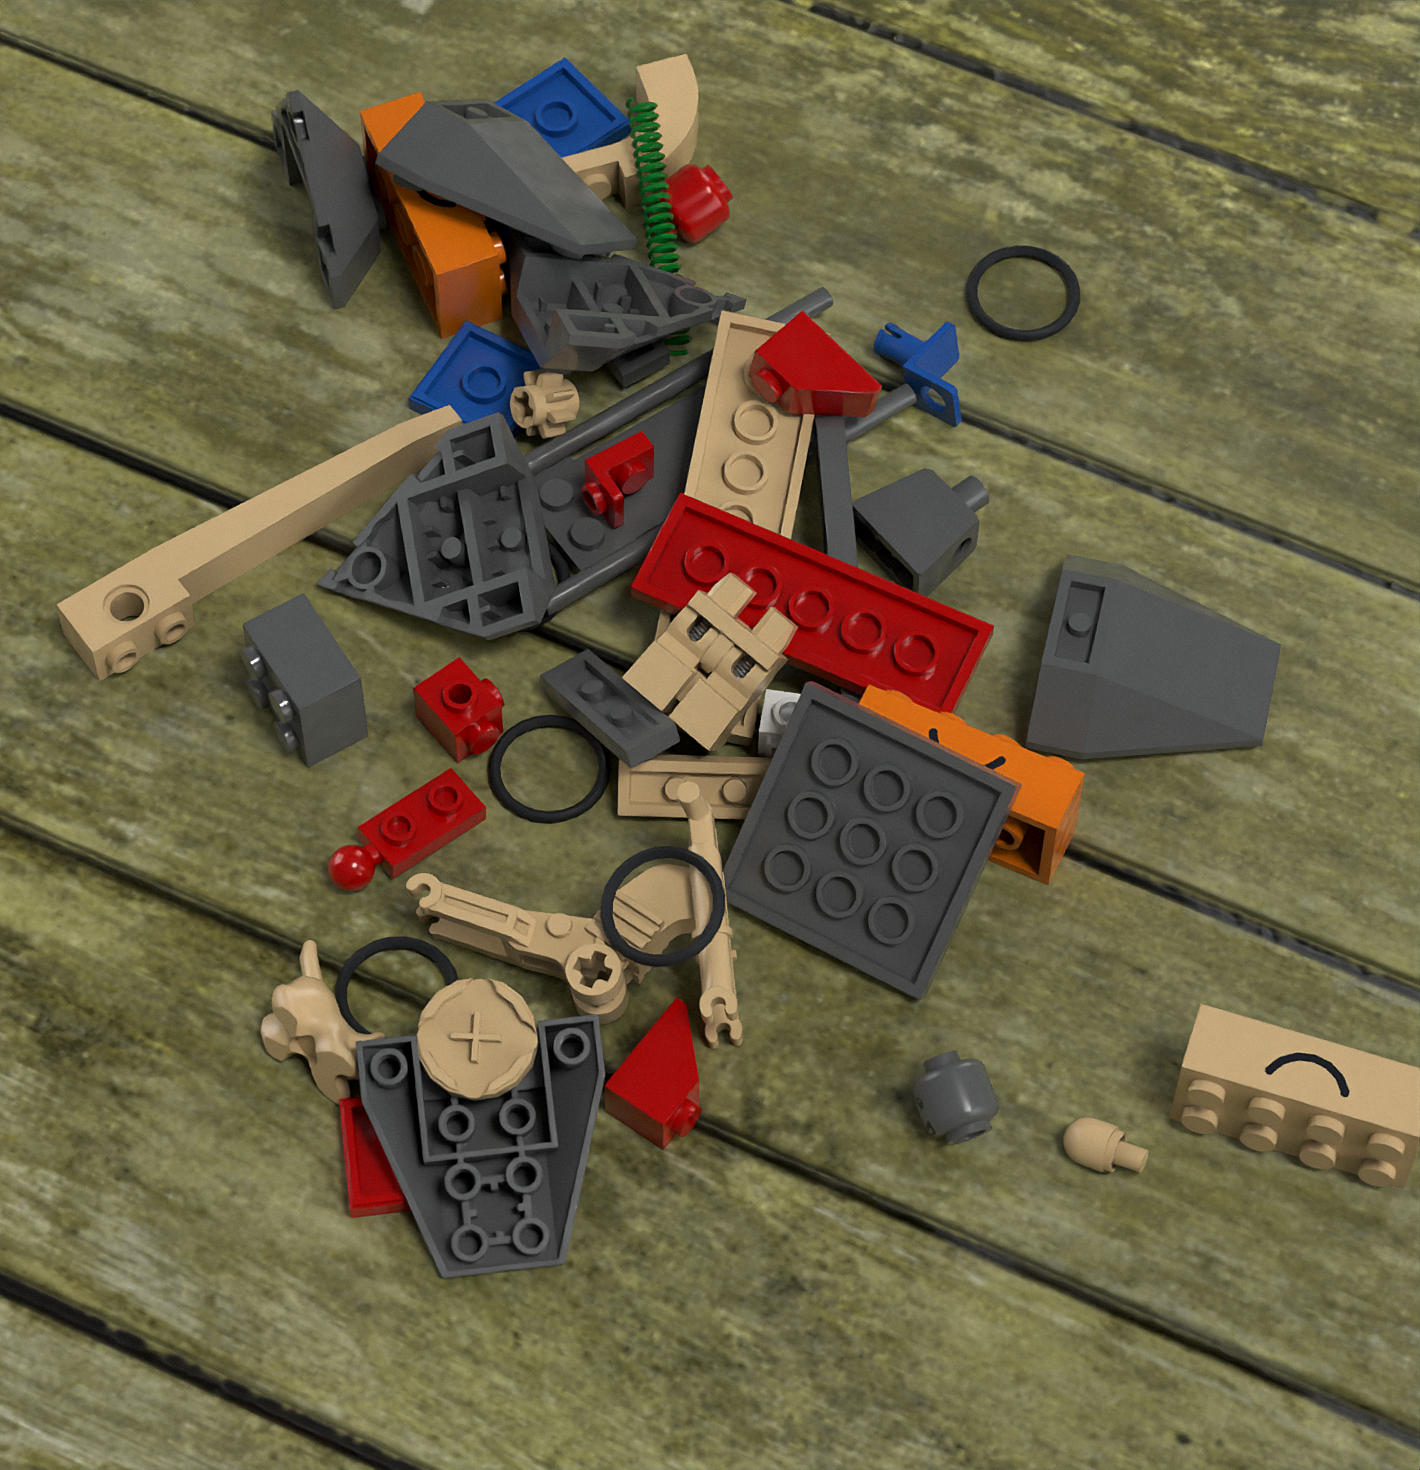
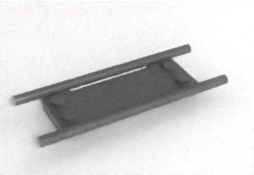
(588, 541)

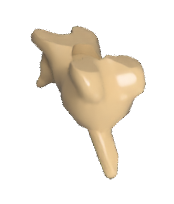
(311, 1025)

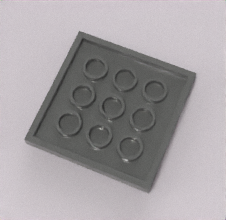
(867, 839)

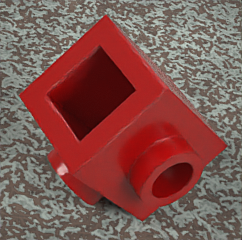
(460, 710)

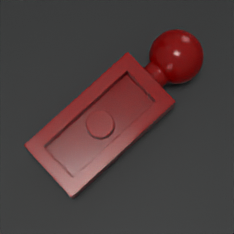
(408, 831)

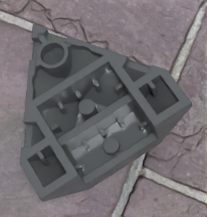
(339, 189)
(599, 308)
(458, 539)

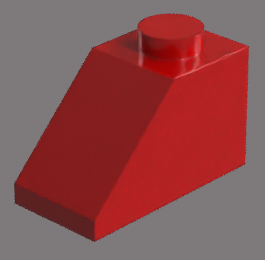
(812, 373)
(658, 1081)

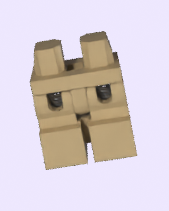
(671, 665)

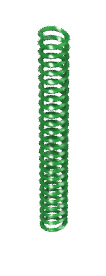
(654, 188)

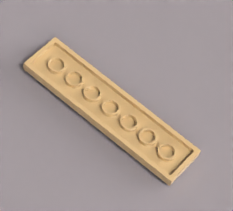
(745, 452)

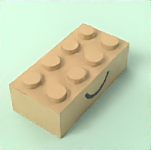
(1300, 1097)

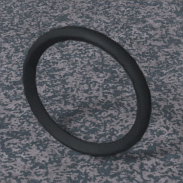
(1023, 335)
(540, 815)
(378, 946)
(689, 951)

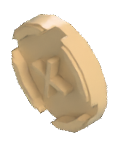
(477, 1038)

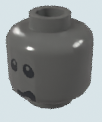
(955, 1098)

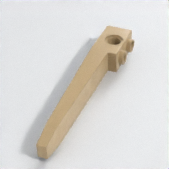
(192, 565)

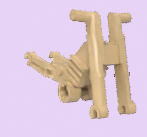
(645, 912)

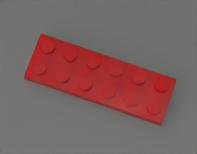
(848, 620)

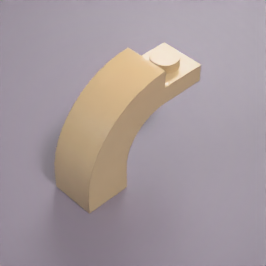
(675, 91)

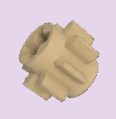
(544, 403)

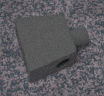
(920, 527)

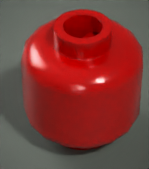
(697, 202)

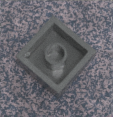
(304, 681)

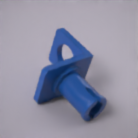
(925, 366)

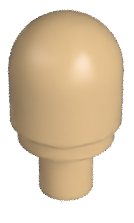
(1102, 1146)

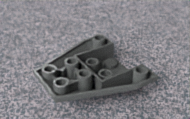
(504, 171)
(1145, 670)
(497, 1174)

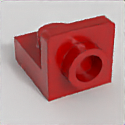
(617, 471)

